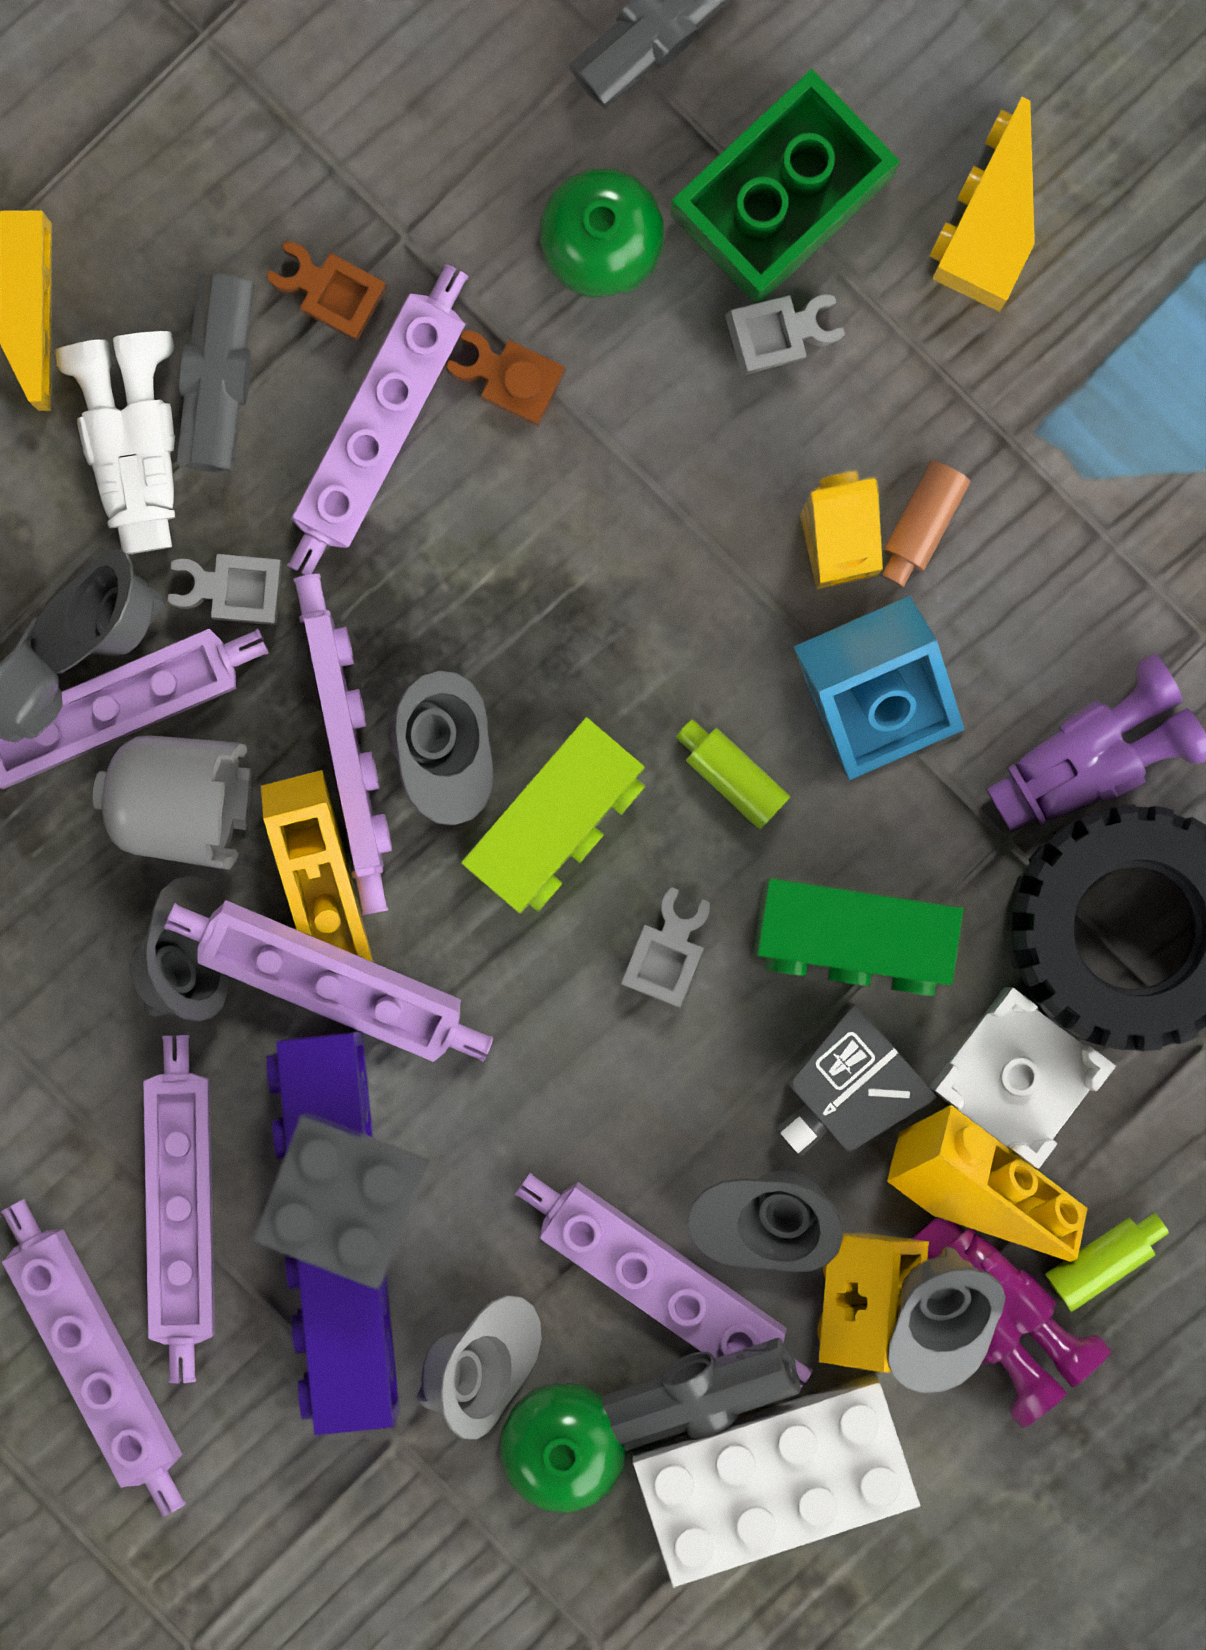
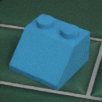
(880, 687)

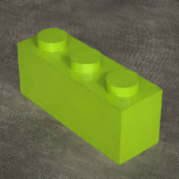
(556, 818)

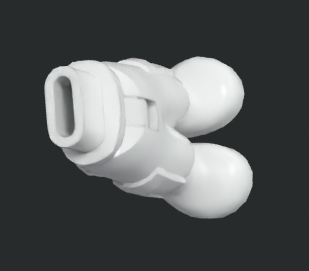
(130, 445)

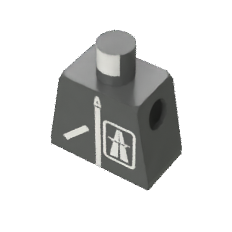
(851, 1087)

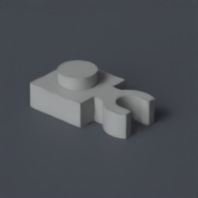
(774, 334)
(239, 588)
(664, 958)

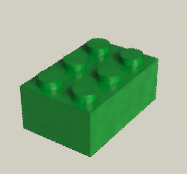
(784, 187)
(857, 936)

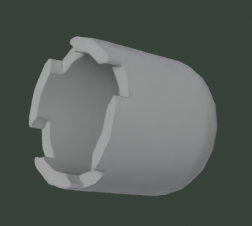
(175, 799)

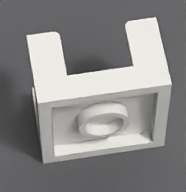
(1020, 1076)

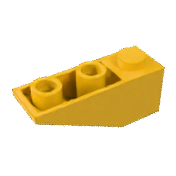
(997, 228)
(843, 529)
(981, 1184)

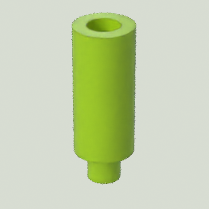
(732, 773)
(1106, 1260)

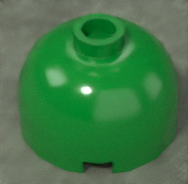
(601, 233)
(561, 1448)

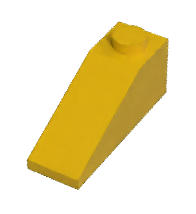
(27, 301)
(313, 862)

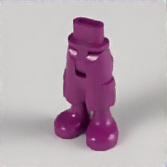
(1024, 1312)

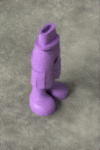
(1091, 759)

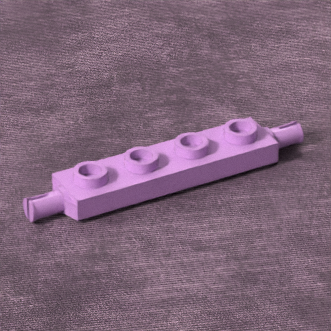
(378, 421)
(131, 701)
(353, 770)
(329, 981)
(179, 1208)
(650, 1272)
(92, 1358)

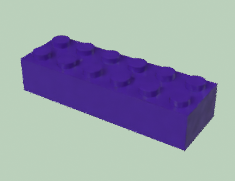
(341, 1321)

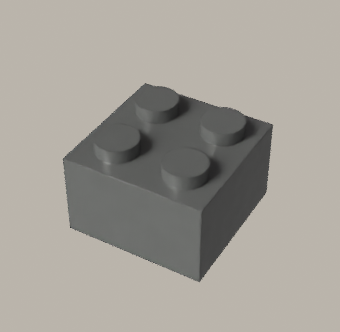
(341, 1200)

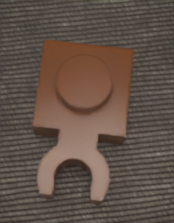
(336, 293)
(517, 380)

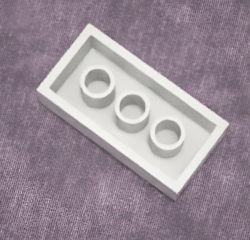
(775, 1480)

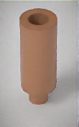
(924, 521)

